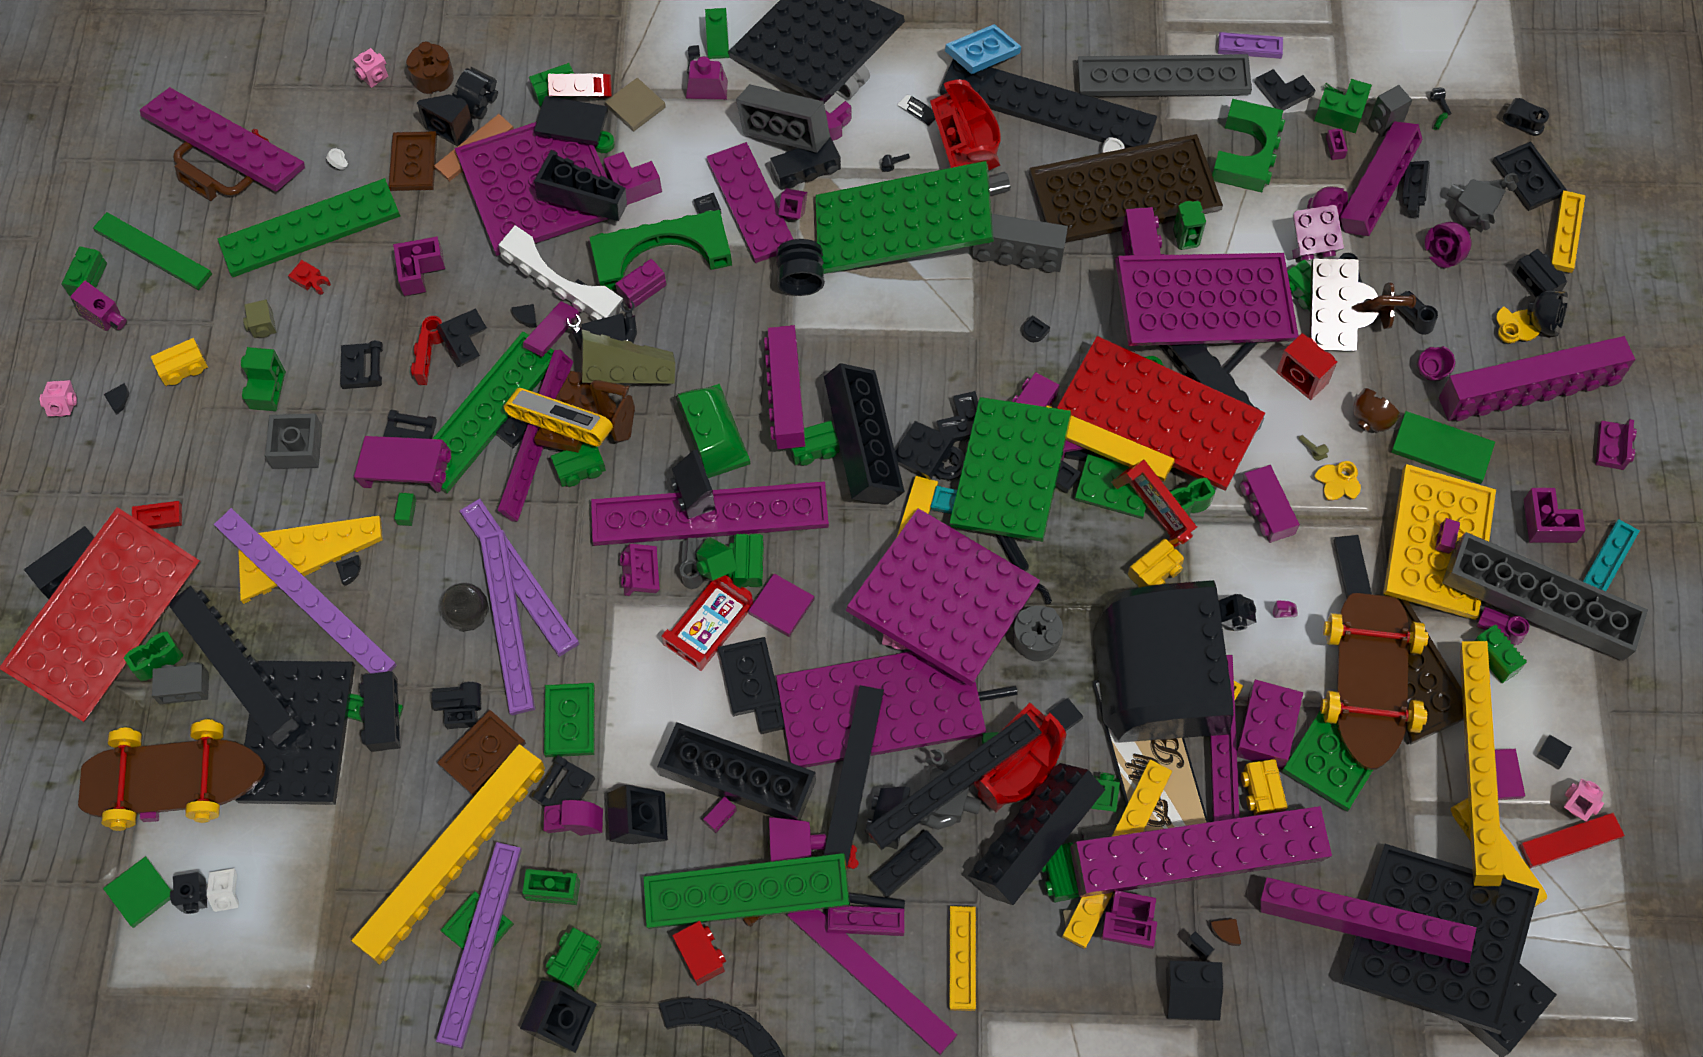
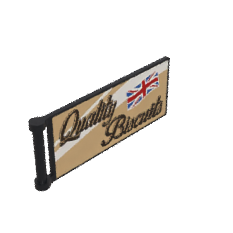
(1181, 799)

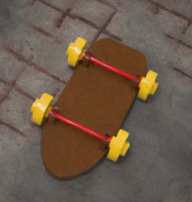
(1373, 677)
(167, 776)

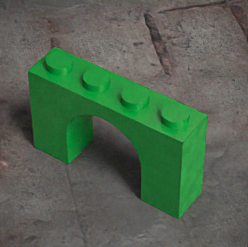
(1264, 125)

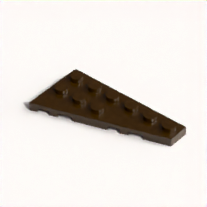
(1434, 684)

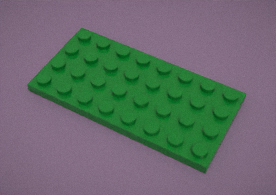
(905, 217)

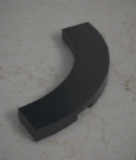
(722, 1018)

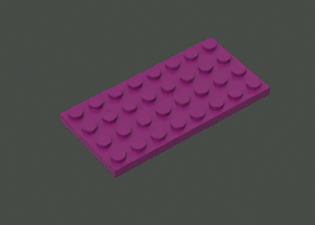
(1206, 298)
(917, 709)

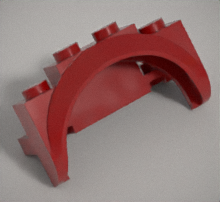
(974, 133)
(1028, 767)

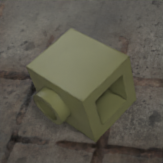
(259, 319)

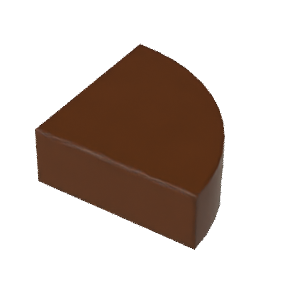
(1227, 931)

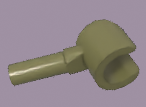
(1317, 452)

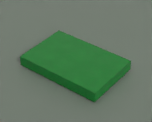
(569, 720)

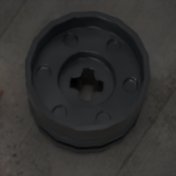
(800, 267)

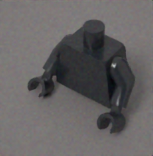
(615, 326)

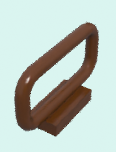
(200, 181)

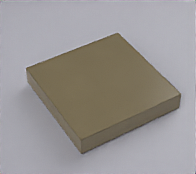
(635, 104)

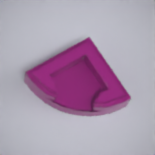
(1284, 609)

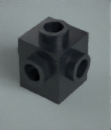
(1237, 612)
(189, 892)

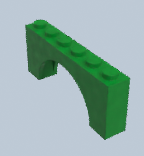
(698, 232)

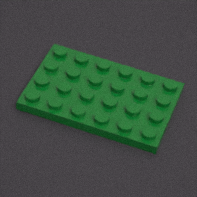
(1011, 469)

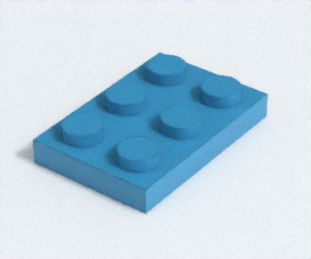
(982, 48)

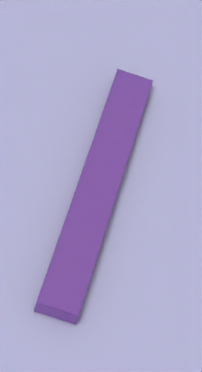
(525, 584)
(507, 623)
(478, 946)

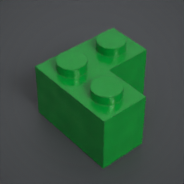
(1344, 110)
(264, 378)

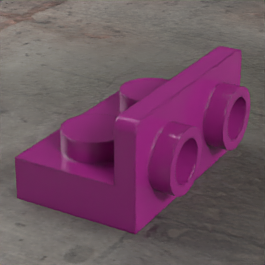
(1615, 444)
(639, 569)

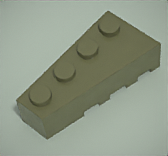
(623, 361)

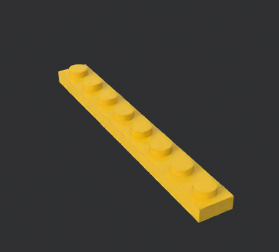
(1132, 821)

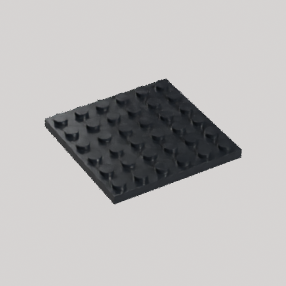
(816, 42)
(1448, 987)

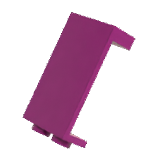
(402, 461)

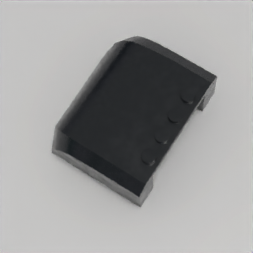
(1163, 663)

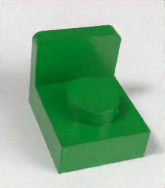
(1109, 797)

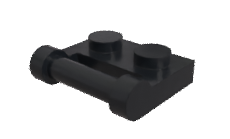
(354, 365)
(395, 417)
(571, 788)

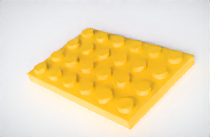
(1414, 564)

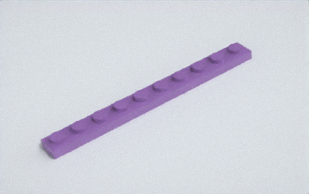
(304, 593)

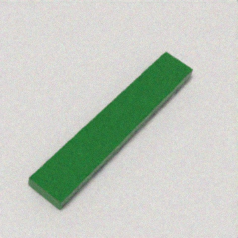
(152, 251)

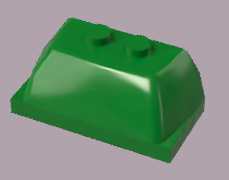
(713, 430)

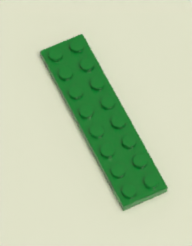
(308, 227)
(483, 410)
(746, 891)

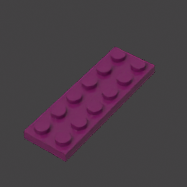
(749, 201)

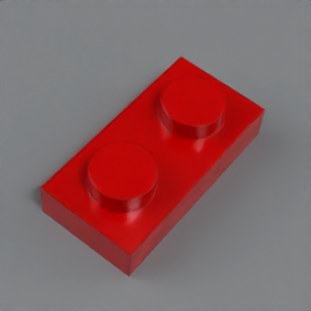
(159, 514)

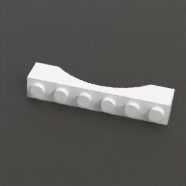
(594, 300)

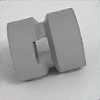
(852, 85)

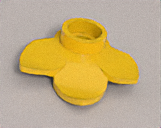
(1515, 323)
(1337, 483)

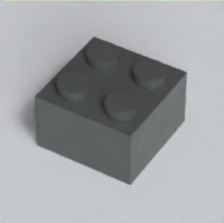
(293, 441)

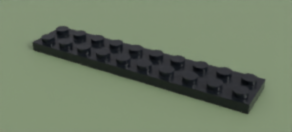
(1056, 106)

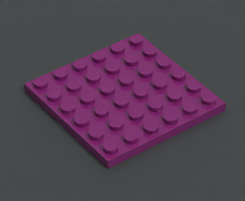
(503, 186)
(943, 596)

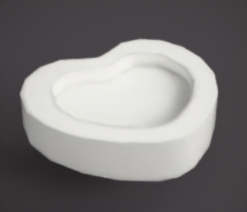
(1112, 144)
(336, 158)

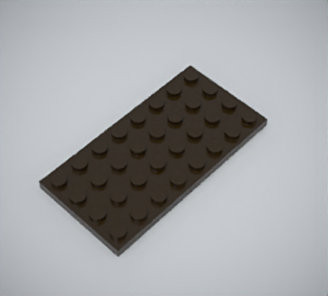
(1097, 189)

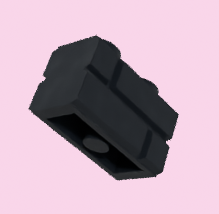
(1538, 273)

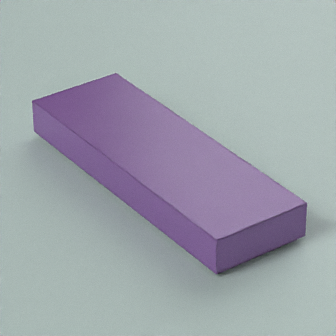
(1250, 44)

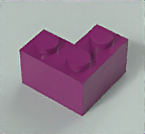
(639, 181)
(414, 259)
(1549, 523)

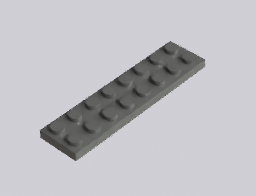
(1164, 75)

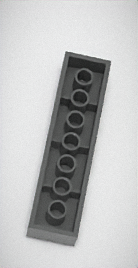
(1545, 596)

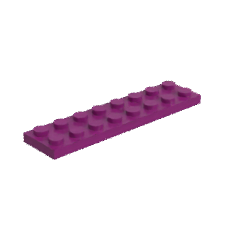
(222, 139)

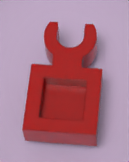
(307, 276)

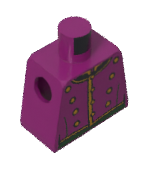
(97, 307)

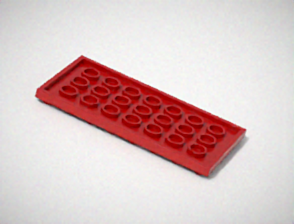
(1162, 411)
(99, 614)

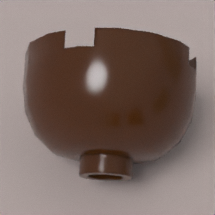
(1374, 412)

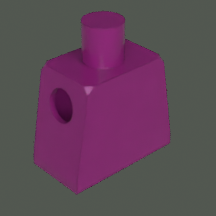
(706, 80)
(793, 839)

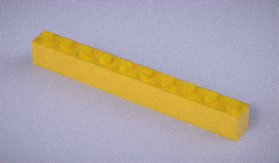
(1481, 764)
(448, 855)

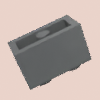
(1389, 107)
(180, 683)

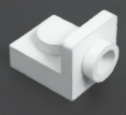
(222, 890)

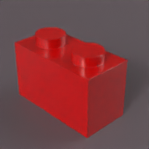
(699, 953)

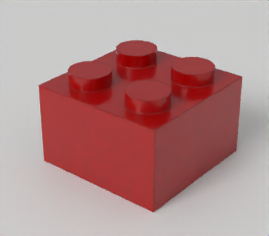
(1306, 366)

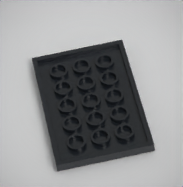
(308, 761)

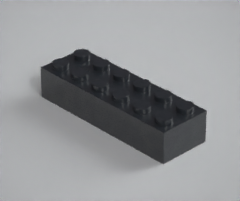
(863, 434)
(736, 773)
(1036, 833)

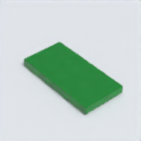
(1443, 447)

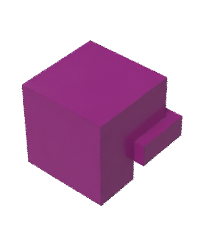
(1131, 920)

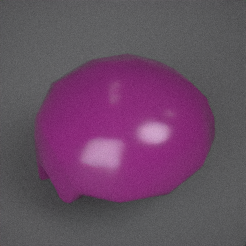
(1436, 363)

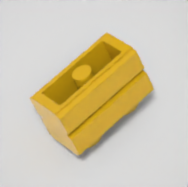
(179, 362)
(1157, 565)
(1264, 787)

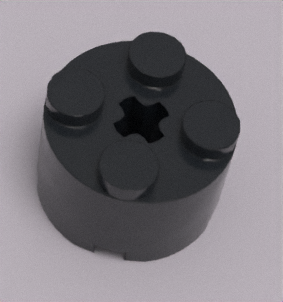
(476, 90)

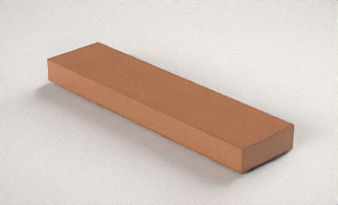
(450, 166)

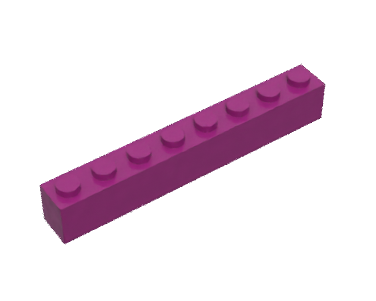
(1368, 920)

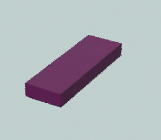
(550, 329)
(866, 920)

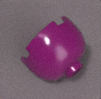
(1330, 196)
(1448, 244)

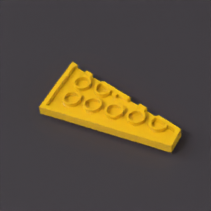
(309, 549)

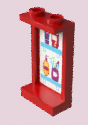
(1159, 501)
(709, 622)

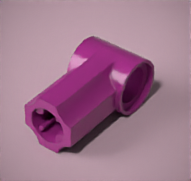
(1505, 623)

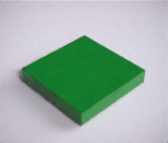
(139, 892)
(459, 925)

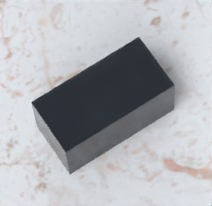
(460, 718)

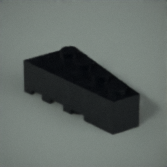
(578, 188)

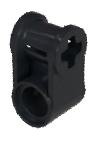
(1523, 116)

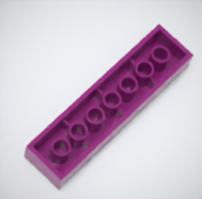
(1536, 378)

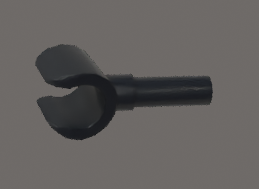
(693, 52)
(1440, 94)
(888, 161)

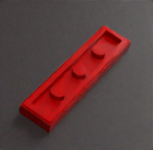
(1571, 840)

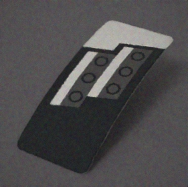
(918, 109)

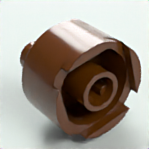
(430, 68)

